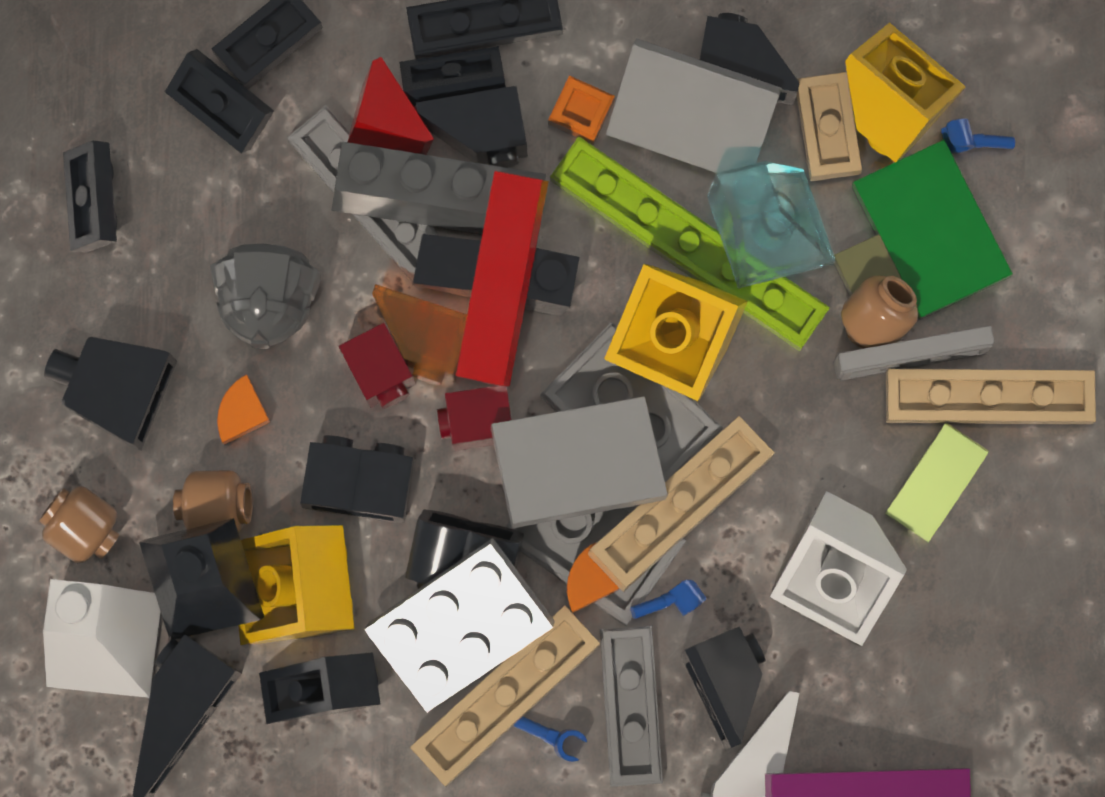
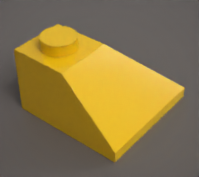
(897, 91)
(675, 330)

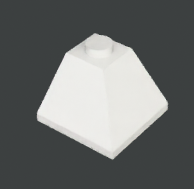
(841, 570)
(100, 638)

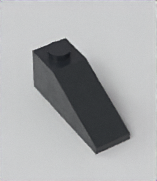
(451, 263)
(180, 704)

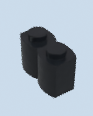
(357, 480)
(447, 538)

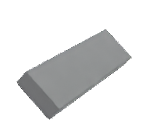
(320, 146)

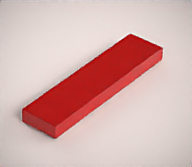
(502, 278)

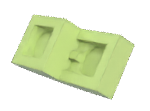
(937, 482)

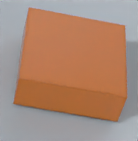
(581, 110)

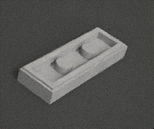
(913, 353)
(631, 706)

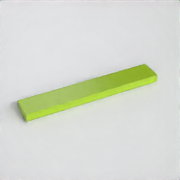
(682, 240)

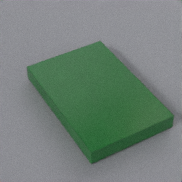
(932, 228)

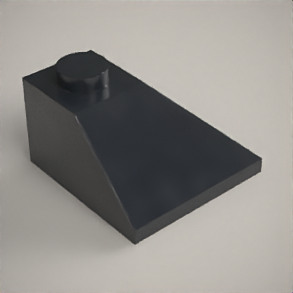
(201, 579)
(727, 680)

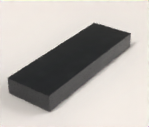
(479, 24)

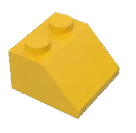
(299, 584)

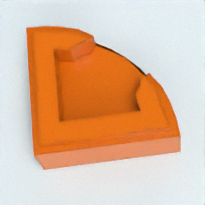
(240, 411)
(587, 582)

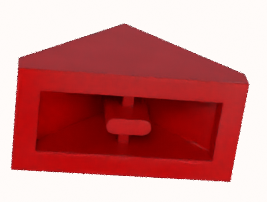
(386, 115)

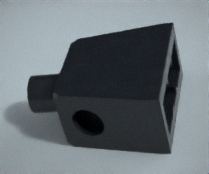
(114, 385)

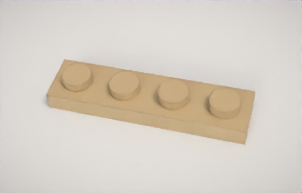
(990, 396)
(692, 495)
(504, 697)

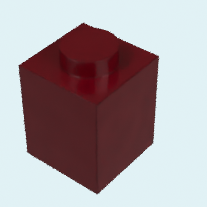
(378, 367)
(471, 414)

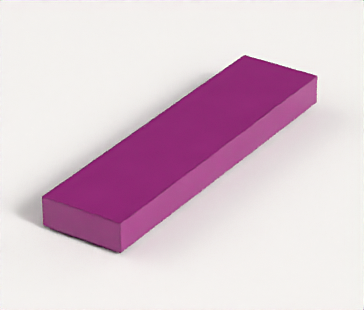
(873, 783)

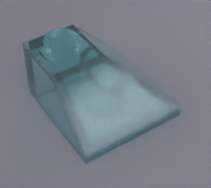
(768, 222)

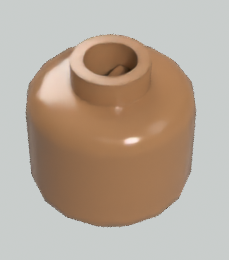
(879, 312)
(213, 498)
(79, 524)

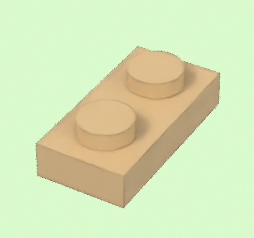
(828, 127)

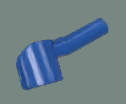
(960, 138)
(685, 596)
(550, 736)

